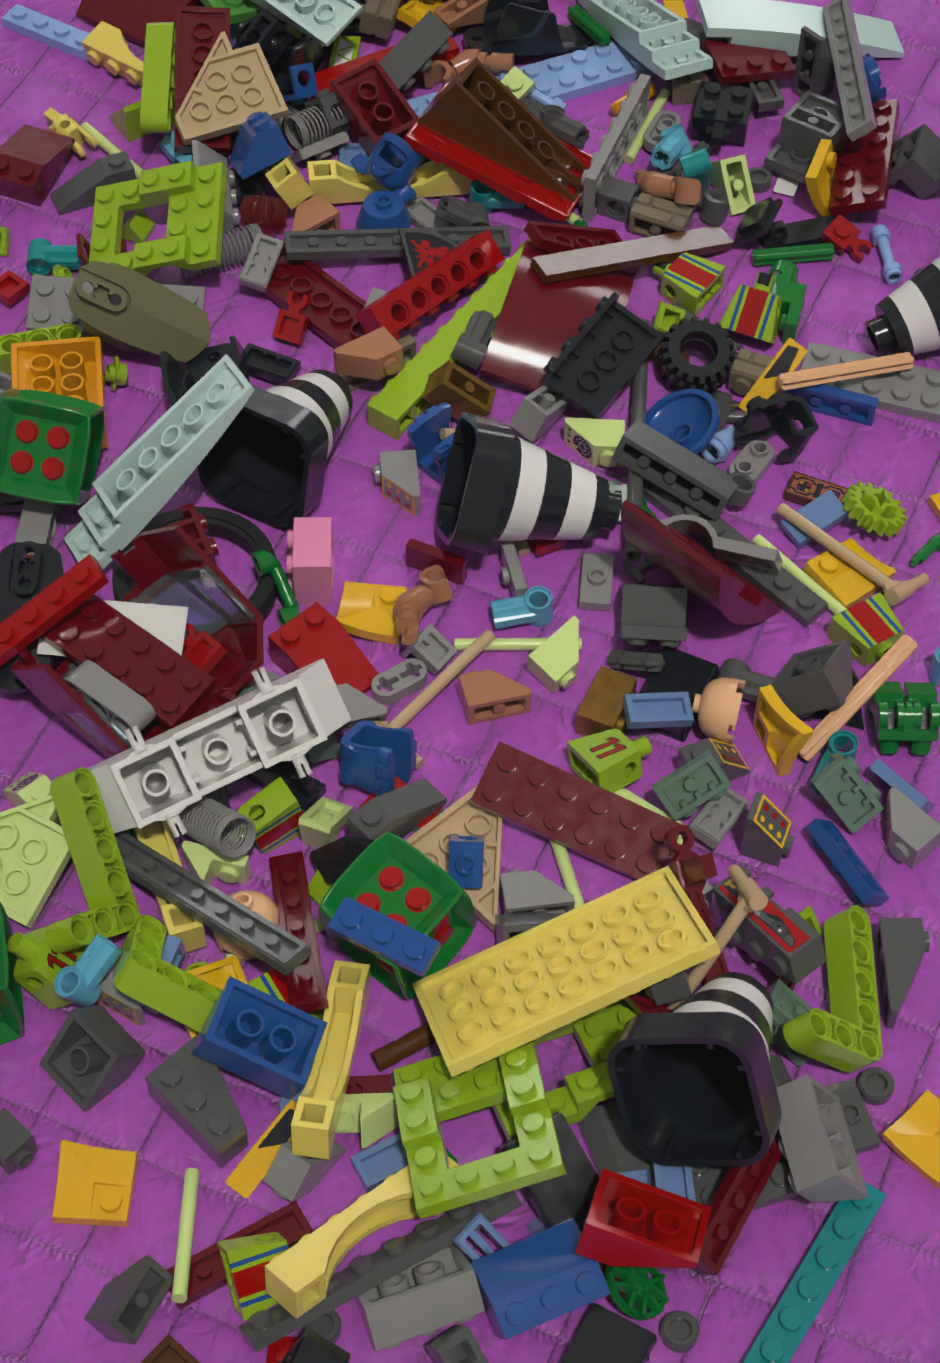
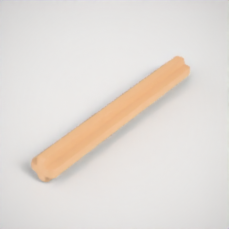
(845, 371)
(859, 696)

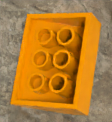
(64, 368)

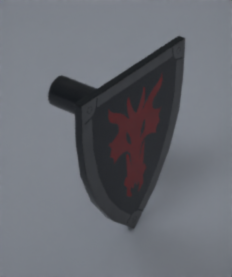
(423, 247)

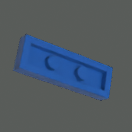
(839, 403)
(847, 863)
(384, 936)

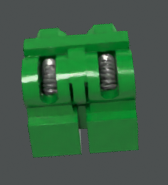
(905, 716)

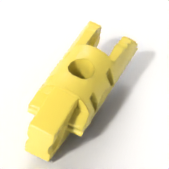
(66, 126)

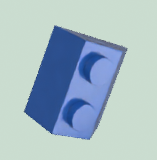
(258, 145)

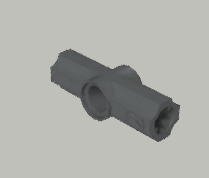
(560, 125)

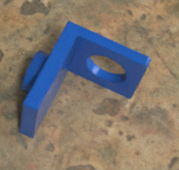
(301, 92)
(466, 860)

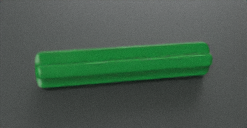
(589, 25)
(794, 254)

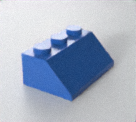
(260, 1038)
(537, 1280)

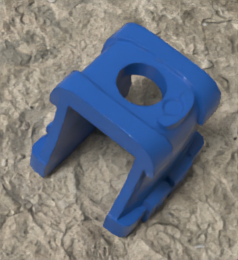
(427, 441)
(376, 755)

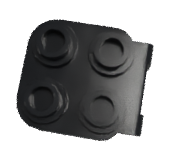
(773, 417)

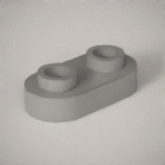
(660, 122)
(755, 459)

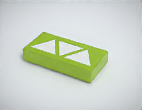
(344, 49)

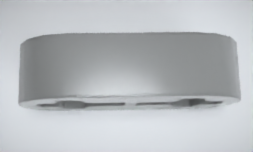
(399, 682)

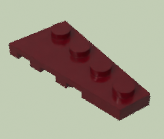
(564, 237)

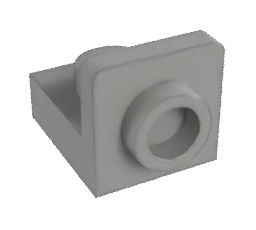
(431, 649)

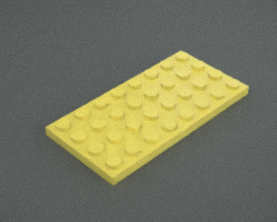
(563, 970)

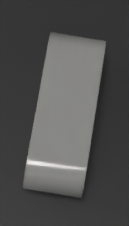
(38, 522)
(112, 697)

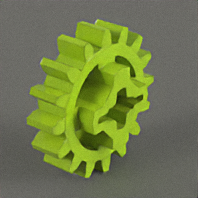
(874, 509)

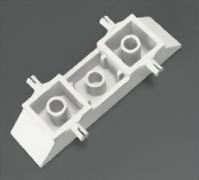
(249, 733)

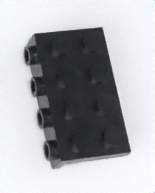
(601, 357)

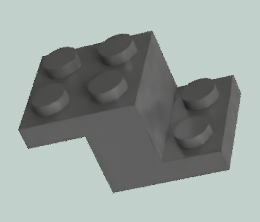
(801, 132)
(918, 162)
(653, 614)

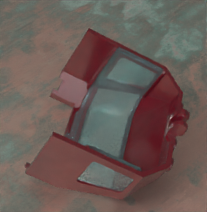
(171, 572)

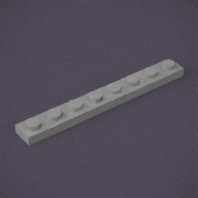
(849, 69)

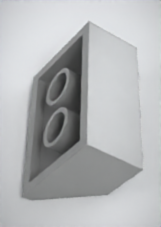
(203, 156)
(818, 1143)
(421, 1299)

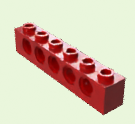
(445, 276)

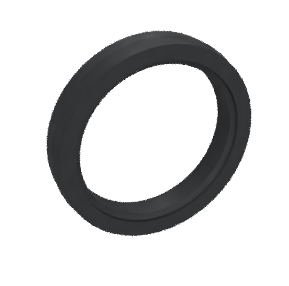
(221, 524)

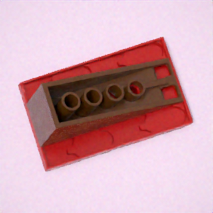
(497, 140)

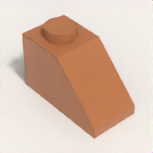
(316, 215)
(369, 356)
(492, 696)

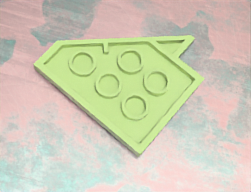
(30, 858)

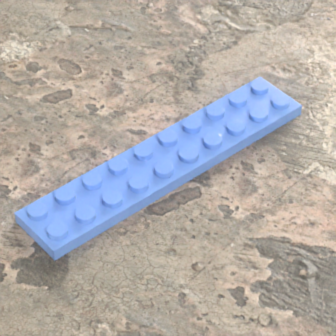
(572, 73)

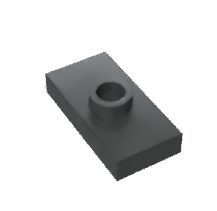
(856, 1115)

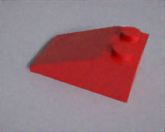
(316, 636)
(642, 1225)

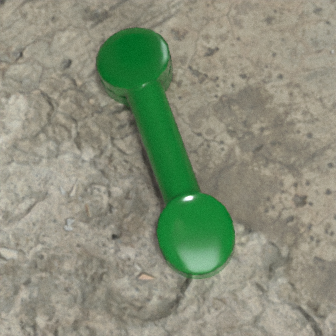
(267, 563)

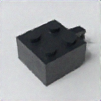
(722, 114)

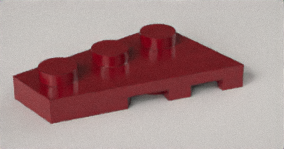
(746, 63)

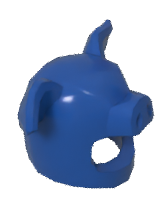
(391, 165)

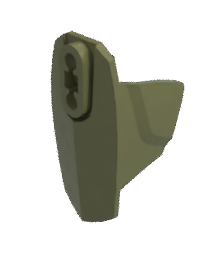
(145, 320)

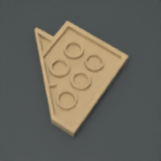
(227, 92)
(467, 820)

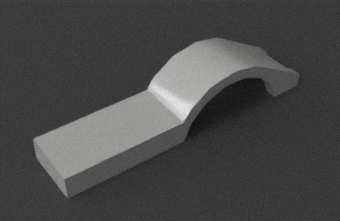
(725, 548)

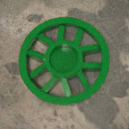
(637, 1288)

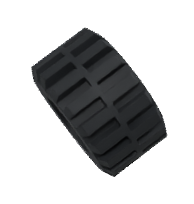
(701, 337)

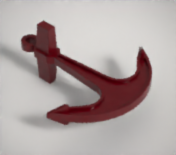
(691, 872)

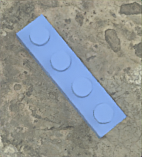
(46, 30)

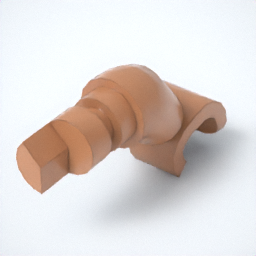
(445, 72)
(669, 187)
(416, 601)

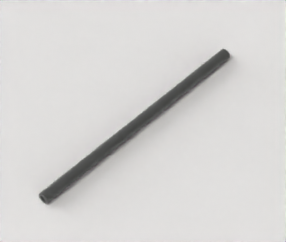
(638, 411)

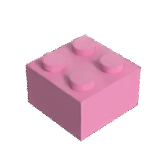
(311, 560)

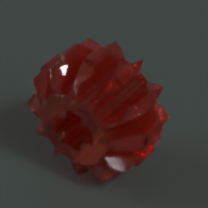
(263, 210)

